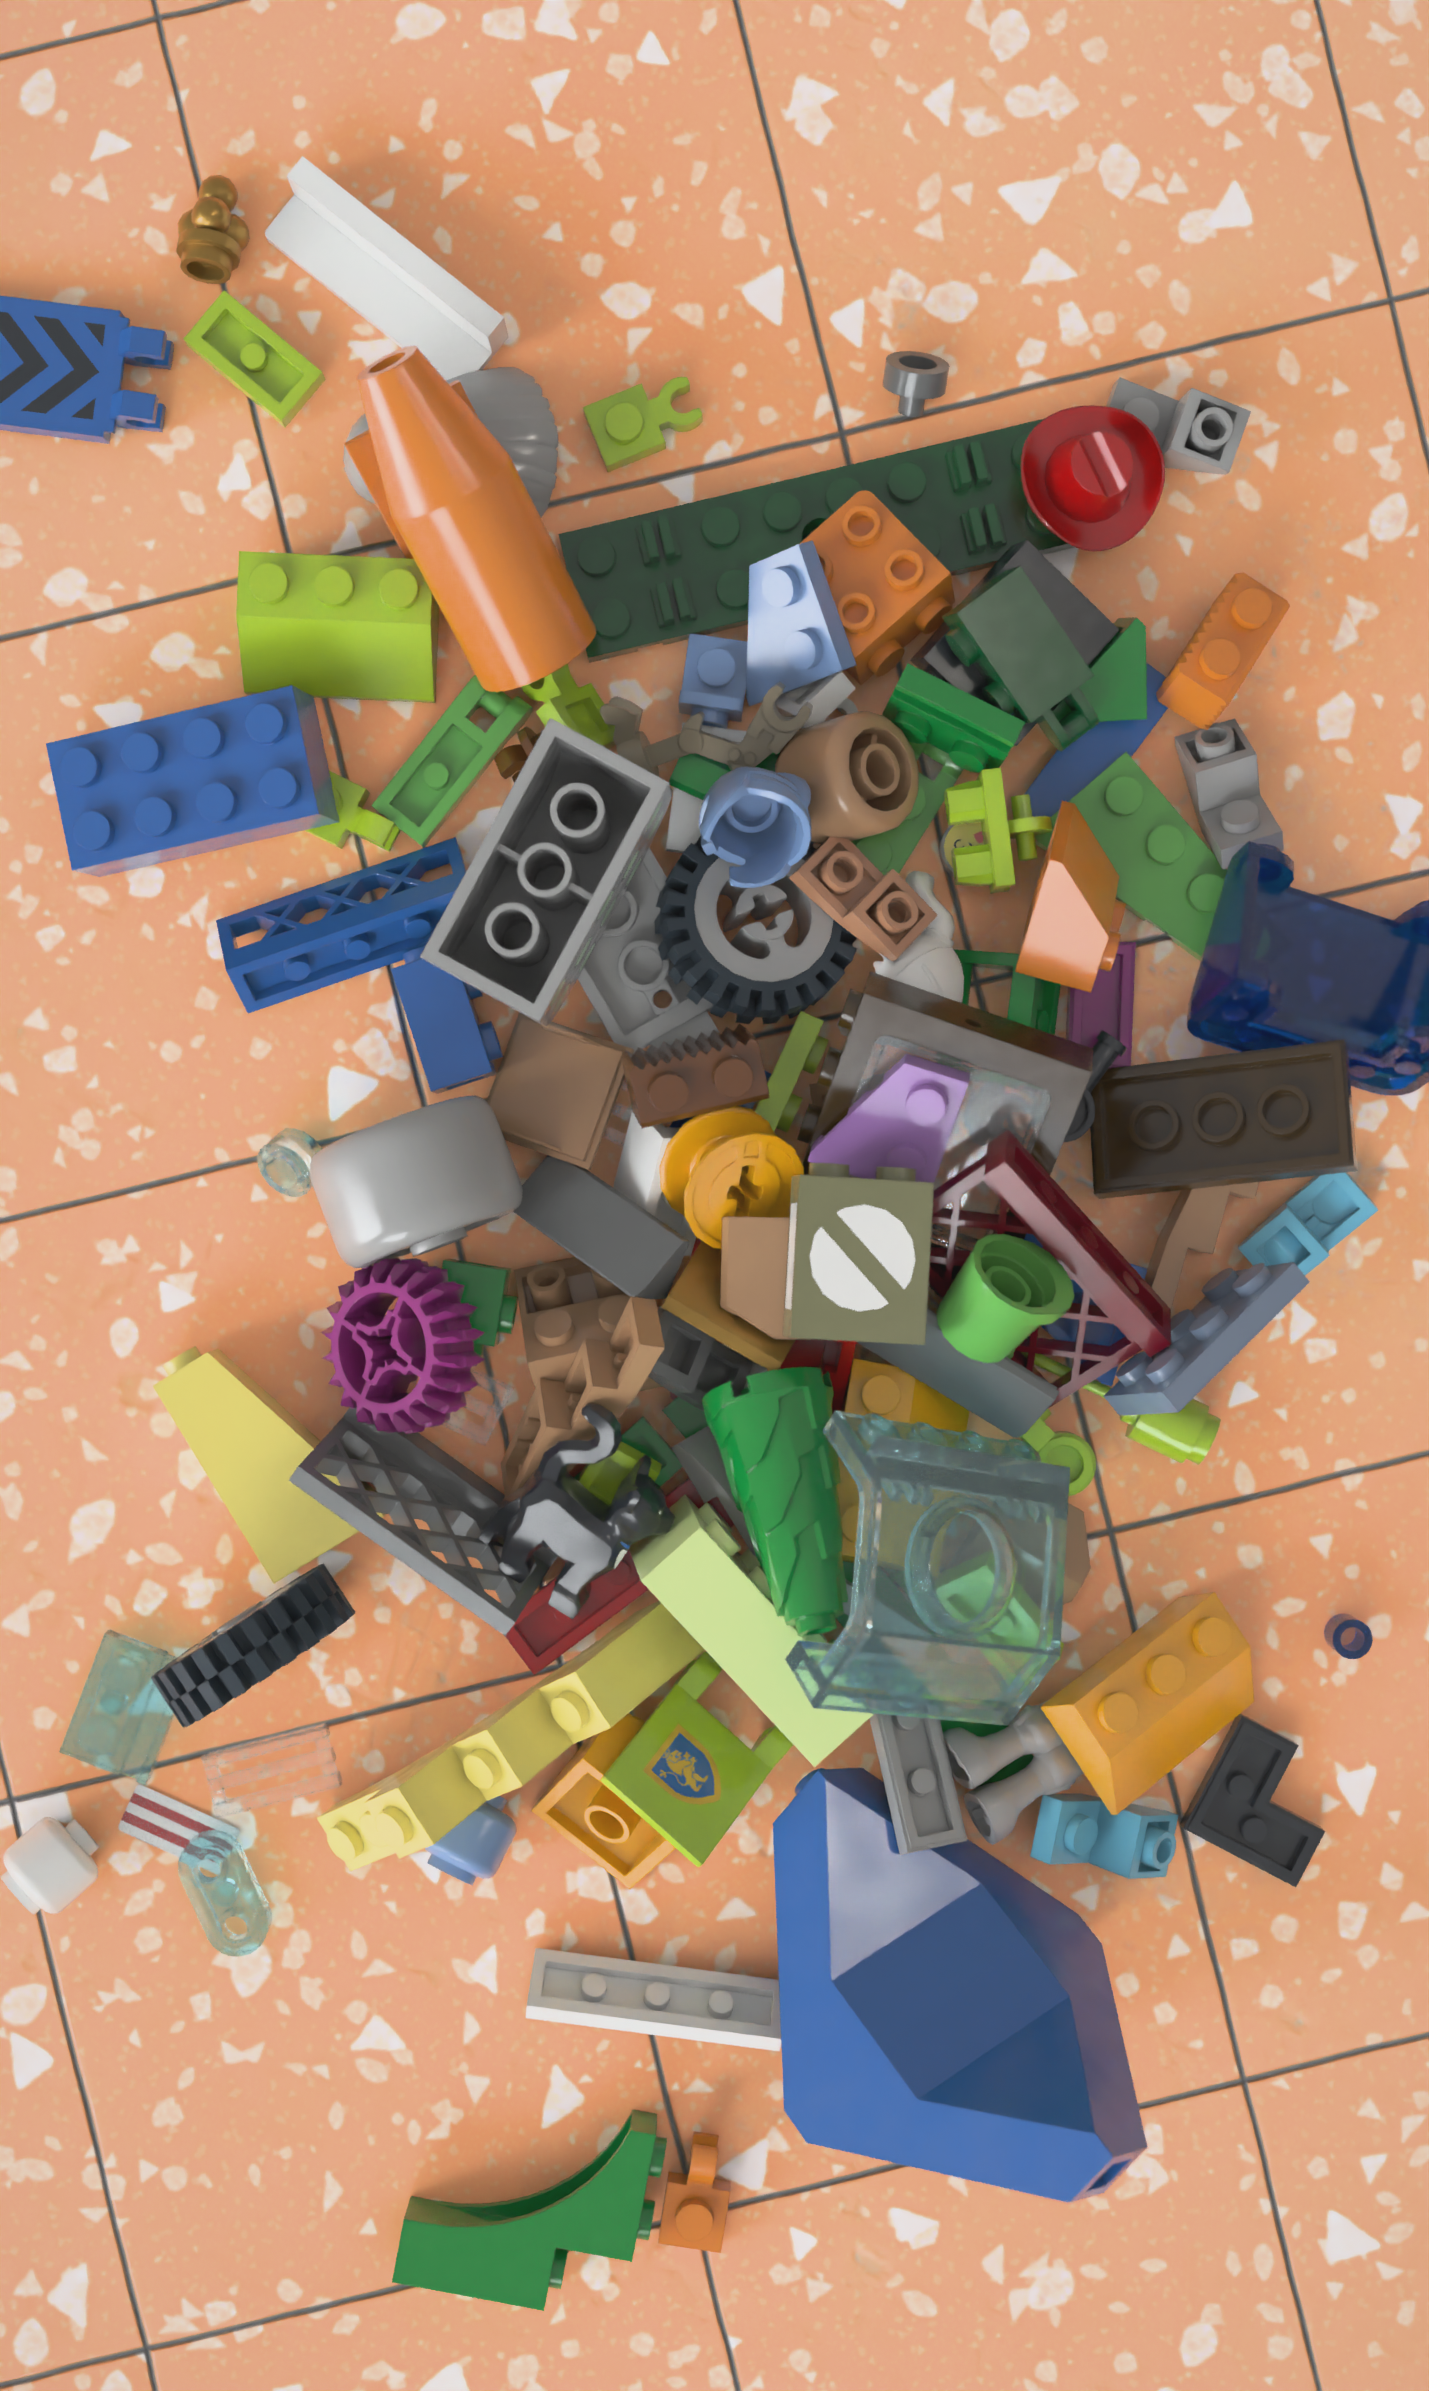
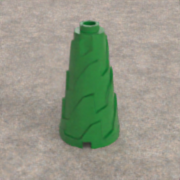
(786, 1488)

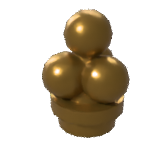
(210, 235)

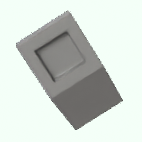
(1193, 433)
(1226, 789)

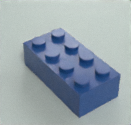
(192, 782)

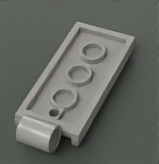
(629, 972)

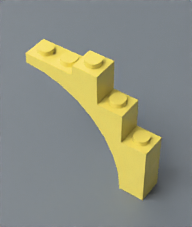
(512, 1743)

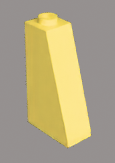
(249, 1455)

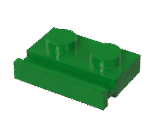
(951, 720)

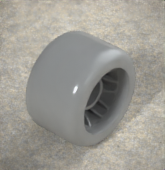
(415, 1181)

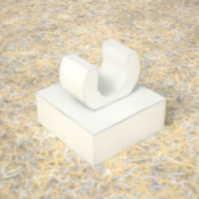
(823, 695)

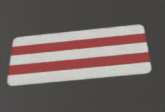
(168, 1823)

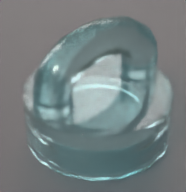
(286, 1161)

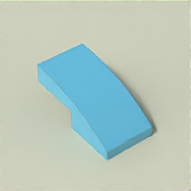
(1310, 1223)

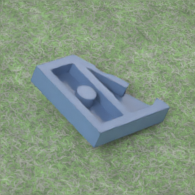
(792, 624)

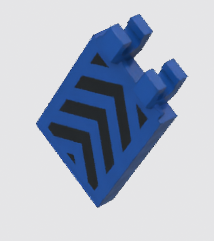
(67, 370)

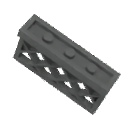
(424, 1484)

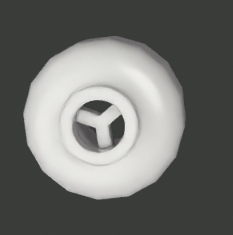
(50, 1865)

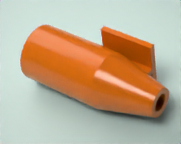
(467, 523)

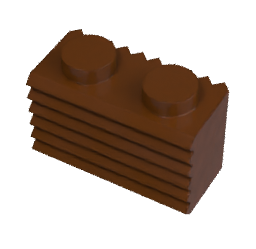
(695, 1076)

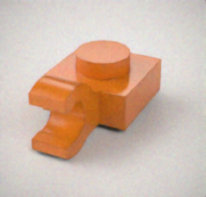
(695, 2201)

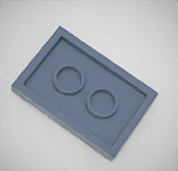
(1205, 1338)

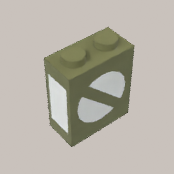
(858, 1256)

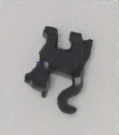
(571, 1521)

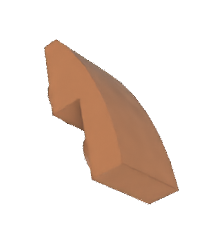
(865, 902)

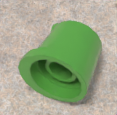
(1002, 1297)

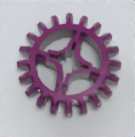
(421, 1337)

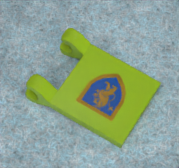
(689, 1769)

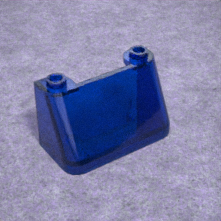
(1314, 971)

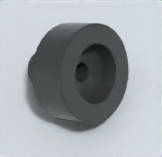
(915, 378)

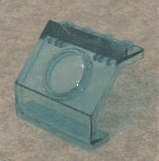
(948, 1577)

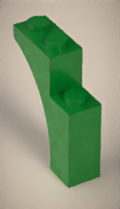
(521, 2244)

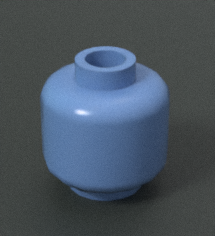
(475, 1844)

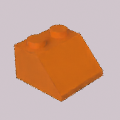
(1073, 908)

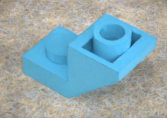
(1082, 1830)

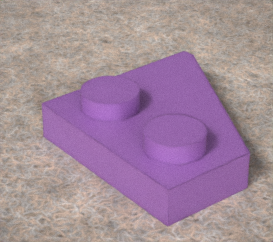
(898, 1122)

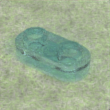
(228, 1895)

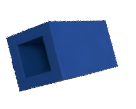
(445, 1024)

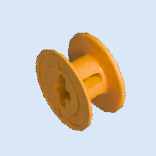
(727, 1168)

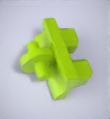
(985, 803)

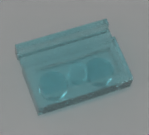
(120, 1710)

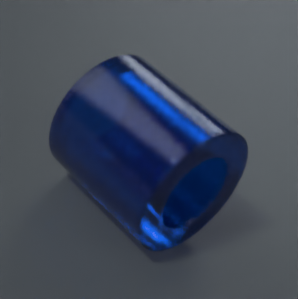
(1358, 1647)

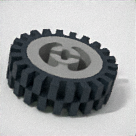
(757, 969)
(253, 1645)

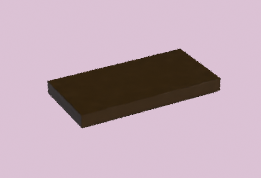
(1223, 1120)

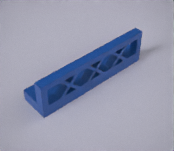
(351, 934)

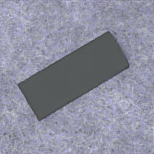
(602, 1228)
(996, 1392)

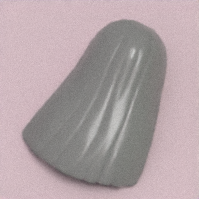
(515, 415)

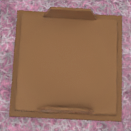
(557, 1090)

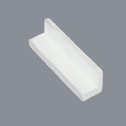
(384, 275)

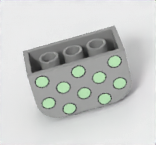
(549, 873)

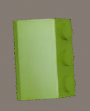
(337, 626)

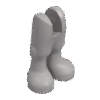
(976, 1759)

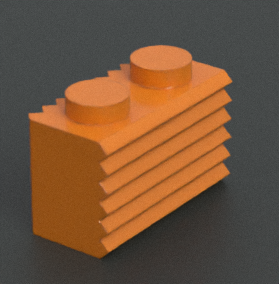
(1222, 650)

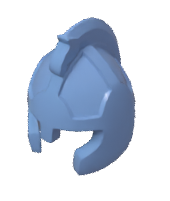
(757, 823)

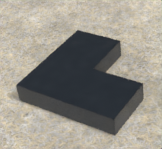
(1236, 1807)

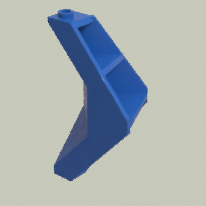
(942, 2006)

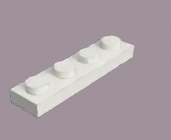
(655, 1999)

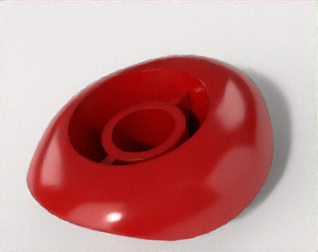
(1092, 475)

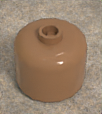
(857, 774)

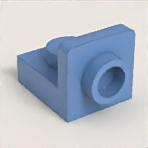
(714, 679)

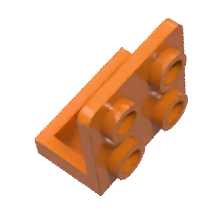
(880, 582)

